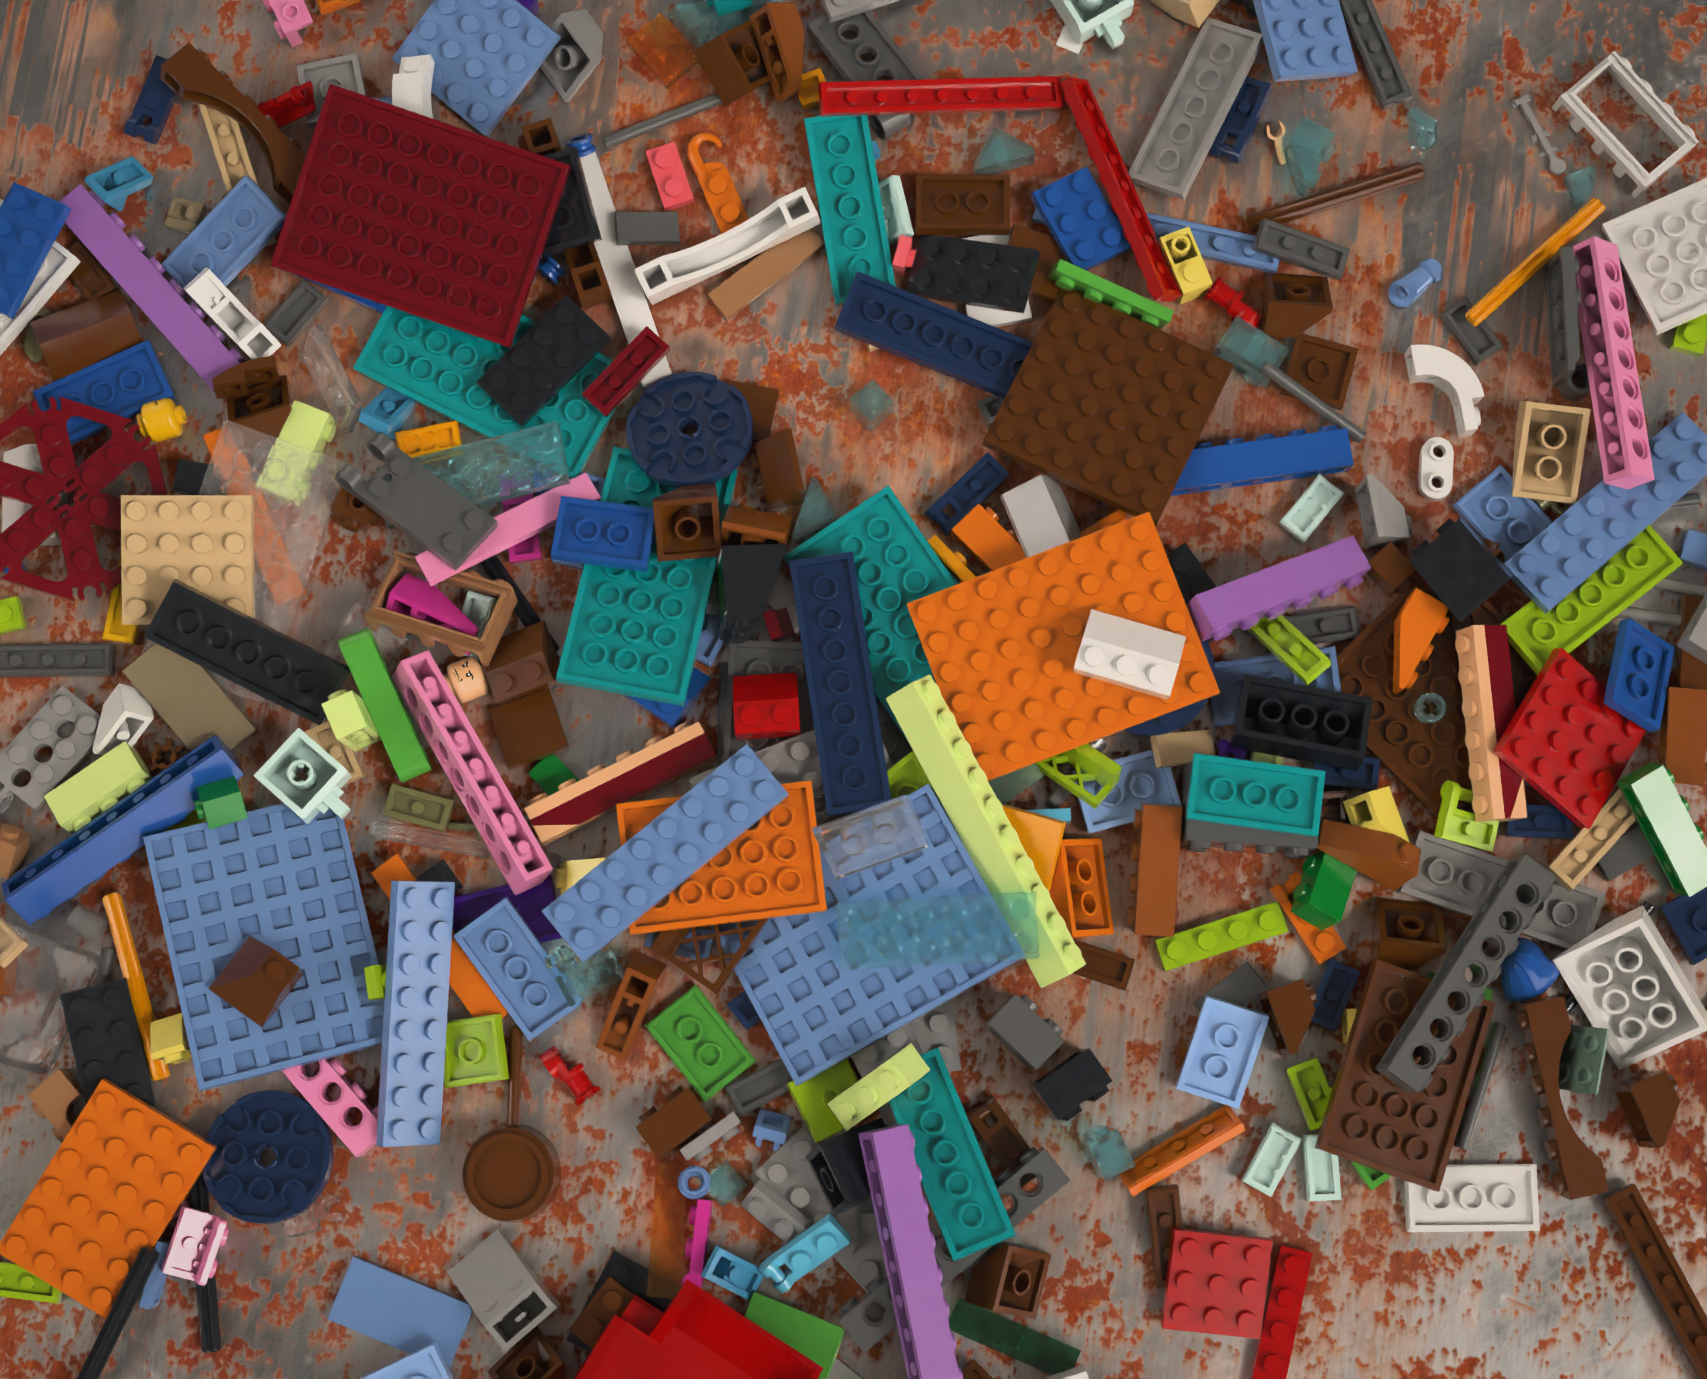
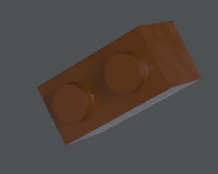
(673, 1122)

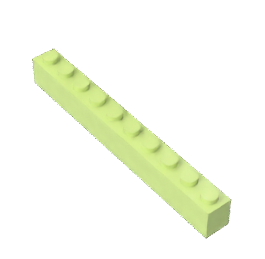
(981, 819)

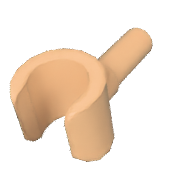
(1277, 141)

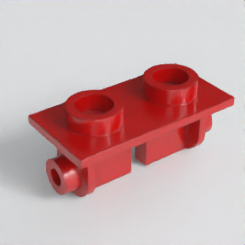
(291, 105)

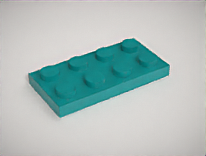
(1255, 795)

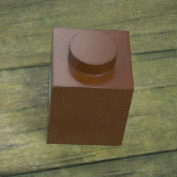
(1391, 569)

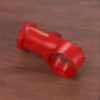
(1231, 301)
(574, 1078)

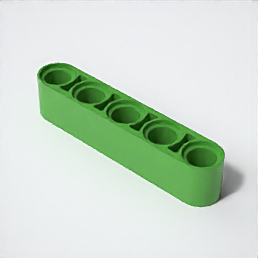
(385, 705)

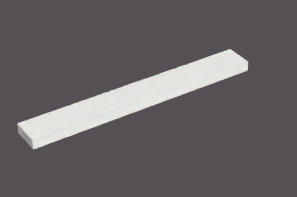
(619, 267)

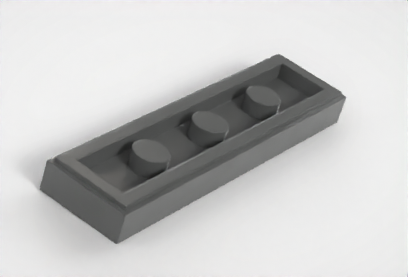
(1375, 52)
(57, 660)

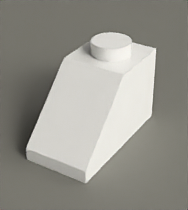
(122, 719)

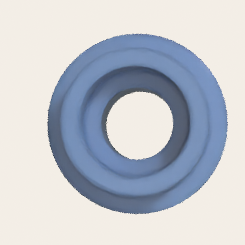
(701, 1174)

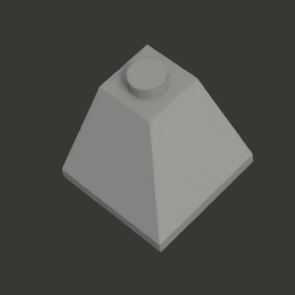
(575, 53)
(1381, 515)

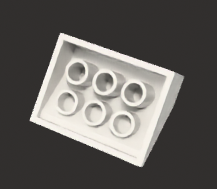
(1633, 988)

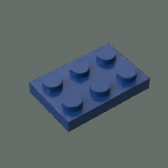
(1081, 220)
(603, 534)
(1639, 675)

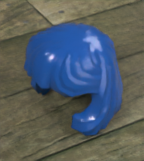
(1526, 972)

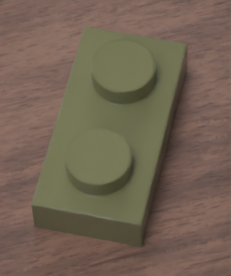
(418, 808)

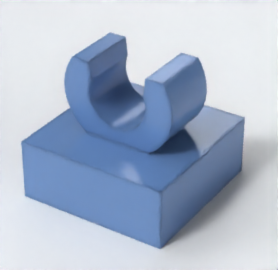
(771, 1127)

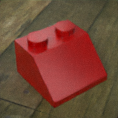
(766, 706)

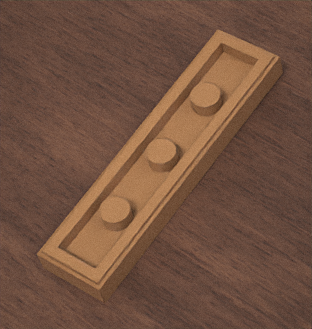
(764, 273)

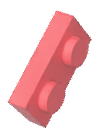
(669, 176)

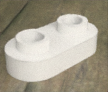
(1435, 468)

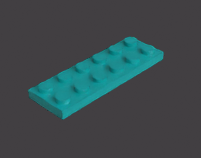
(848, 201)
(952, 1162)

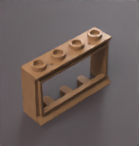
(430, 632)

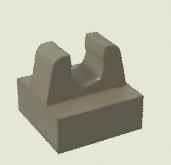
(184, 215)

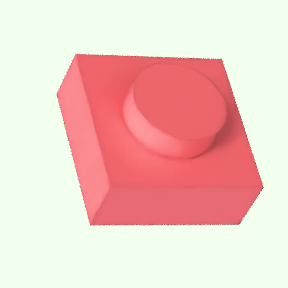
(904, 255)

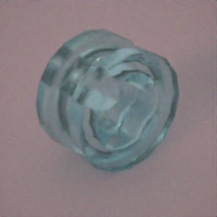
(1429, 698)

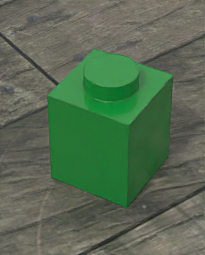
(220, 802)

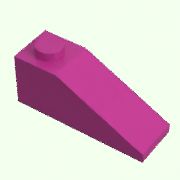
(419, 600)

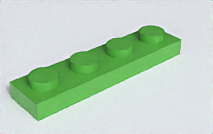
(1101, 290)

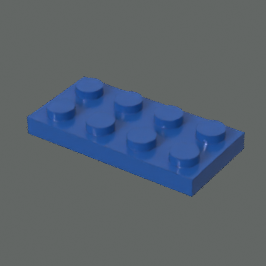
(26, 235)
(112, 385)

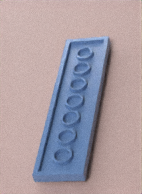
(1609, 518)
(665, 853)
(415, 1013)

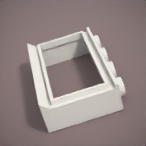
(1605, 141)

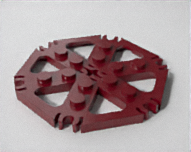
(58, 470)

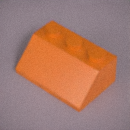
(1082, 888)

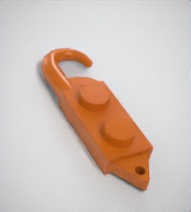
(716, 185)

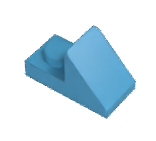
(119, 181)
(387, 412)
(732, 1273)

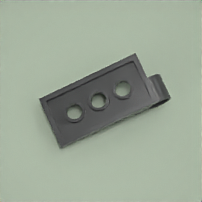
(872, 40)
(1562, 312)

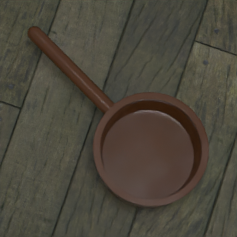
(512, 1167)

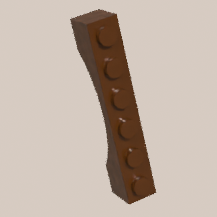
(198, 81)
(583, 260)
(1545, 1031)

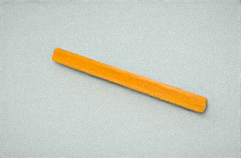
(1534, 262)
(132, 971)

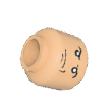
(467, 679)

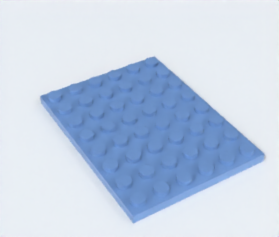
(291, 891)
(832, 1013)

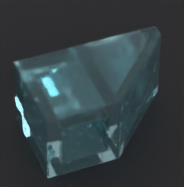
(1305, 152)

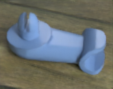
(1411, 286)

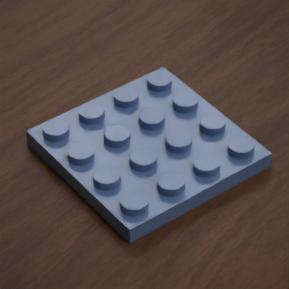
(480, 54)

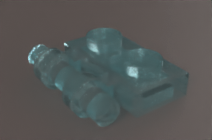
(586, 979)

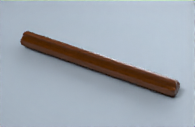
(1338, 196)

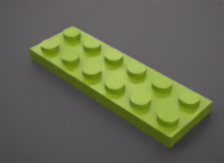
(1594, 602)

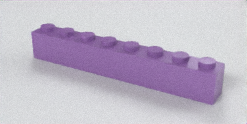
(147, 287)
(909, 1253)

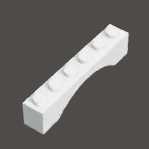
(768, 228)

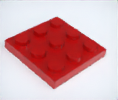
(1216, 1283)

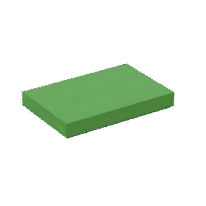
(700, 1043)
(800, 1330)

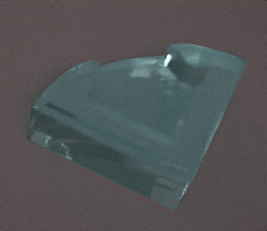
(1580, 184)

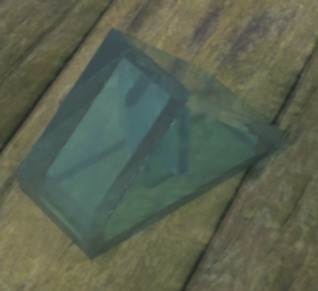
(1002, 154)
(814, 514)

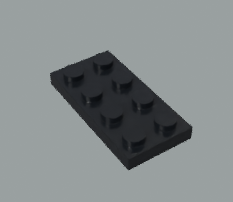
(973, 272)
(543, 361)
(106, 1039)

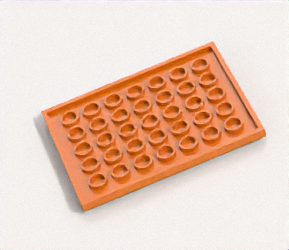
(1013, 635)

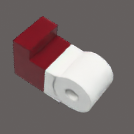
(782, 623)

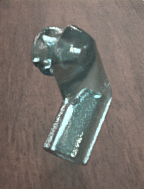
(1426, 127)

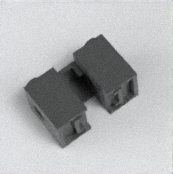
(1202, 835)

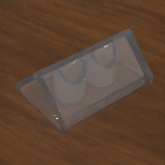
(871, 836)

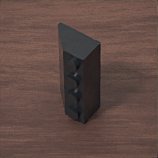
(1301, 723)

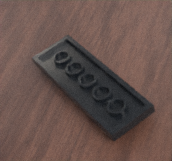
(246, 651)

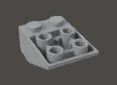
(503, 1290)

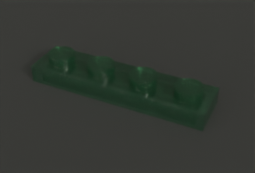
(1012, 1338)

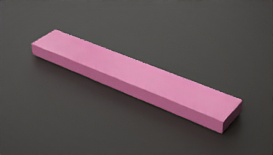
(513, 527)

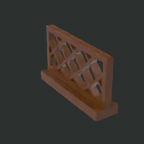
(669, 942)

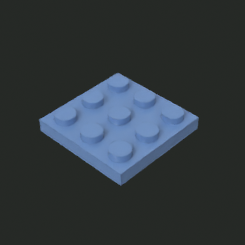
(1305, 39)

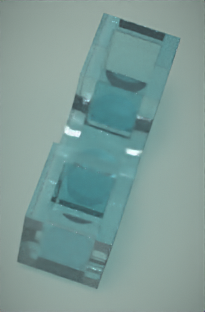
(1106, 1152)

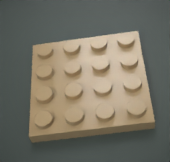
(188, 539)

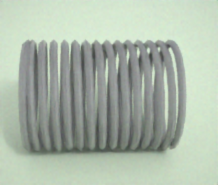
(91, 935)

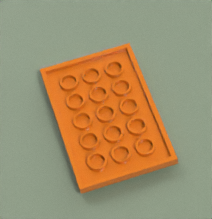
(758, 876)
(105, 1196)

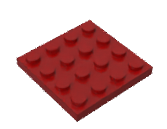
(1569, 739)

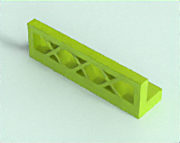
(1093, 765)

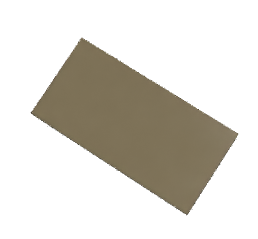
(188, 698)

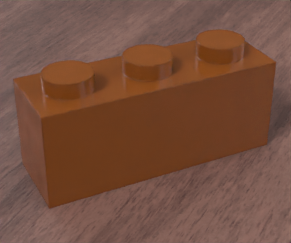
(1684, 736)

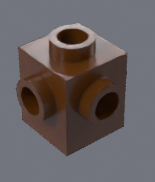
(353, 513)

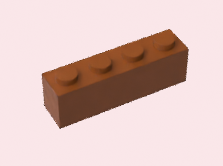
(1156, 869)

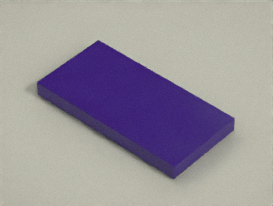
(528, 904)

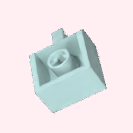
(1095, 18)
(315, 794)

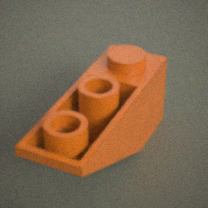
(1413, 631)

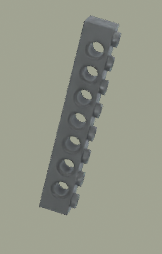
(1398, 1061)
(1050, 1179)

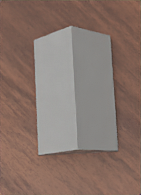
(1040, 515)

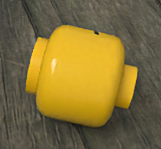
(161, 420)

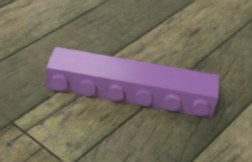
(1278, 588)

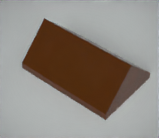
(85, 334)

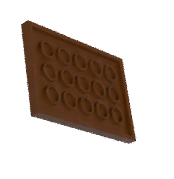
(1375, 1119)

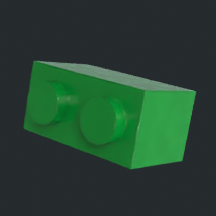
(1323, 890)

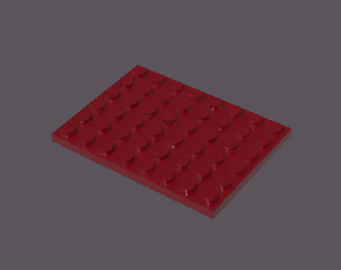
(420, 215)

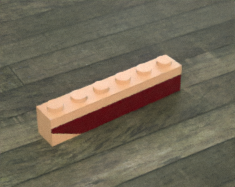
(1487, 711)
(622, 782)

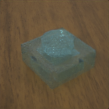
(725, 1183)

